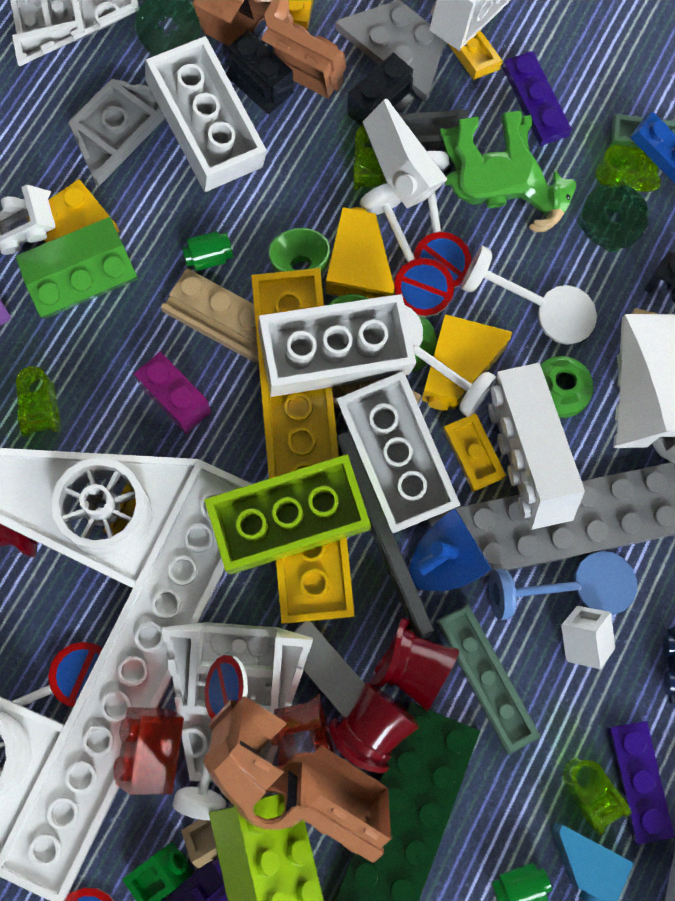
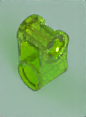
(366, 166)
(632, 169)
(36, 409)
(597, 800)

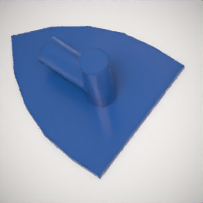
(447, 556)

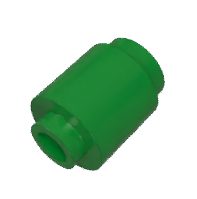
(207, 250)
(522, 884)

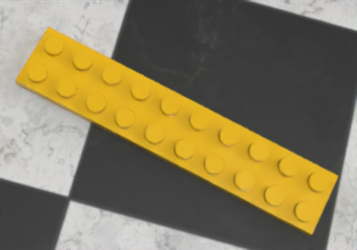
(298, 435)

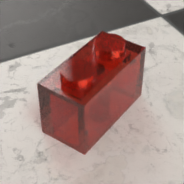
(148, 750)

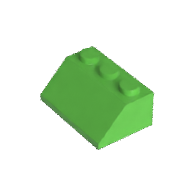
(76, 268)

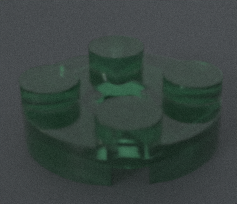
(153, 35)
(606, 232)

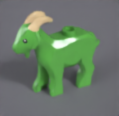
(504, 174)

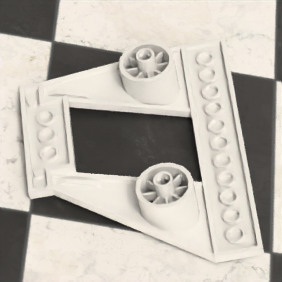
(61, 774)

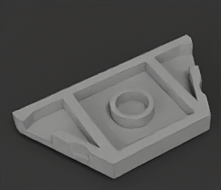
(396, 30)
(114, 125)

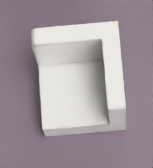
(588, 637)

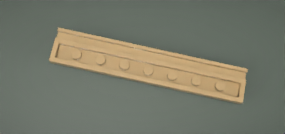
(226, 320)

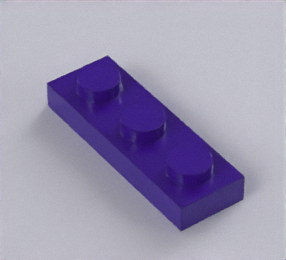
(536, 98)
(640, 782)

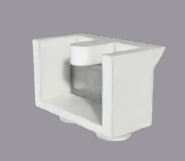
(25, 219)

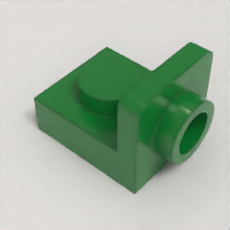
(159, 875)

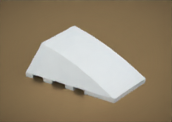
(56, 23)
(646, 380)
(272, 665)

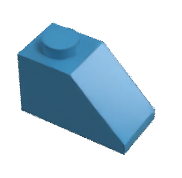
(591, 866)

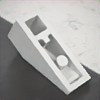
(401, 156)

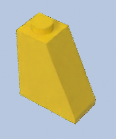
(359, 257)
(468, 351)

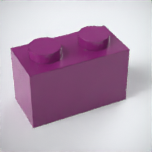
(173, 392)

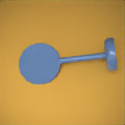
(601, 582)

